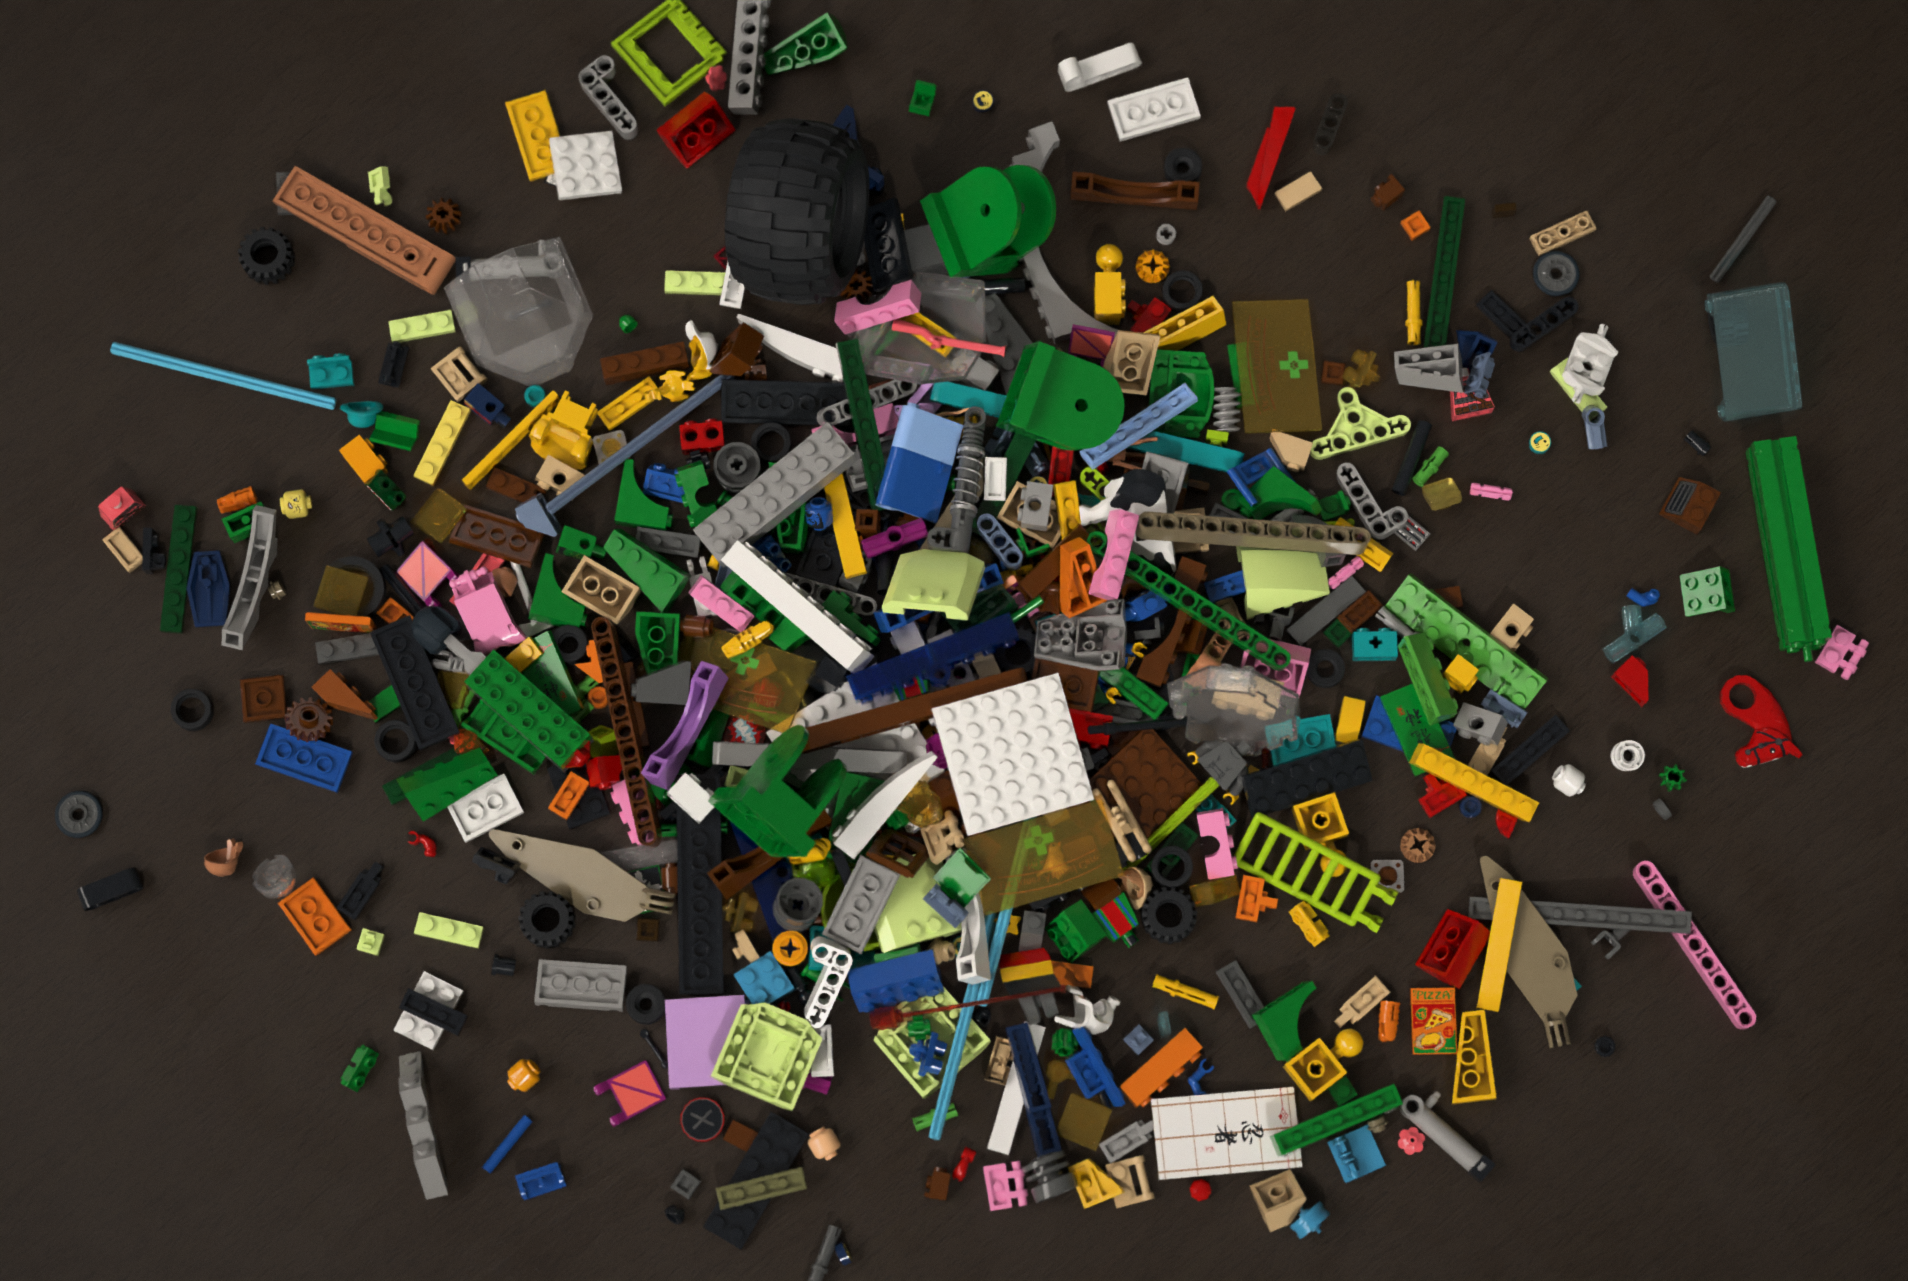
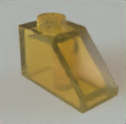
(1214, 890)

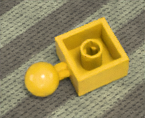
(1109, 286)
(1333, 828)
(1347, 1044)

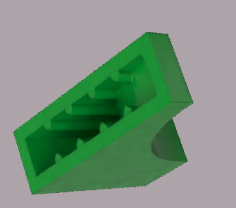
(1277, 492)
(635, 508)
(552, 605)
(1279, 1021)

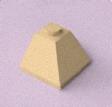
(1278, 1199)

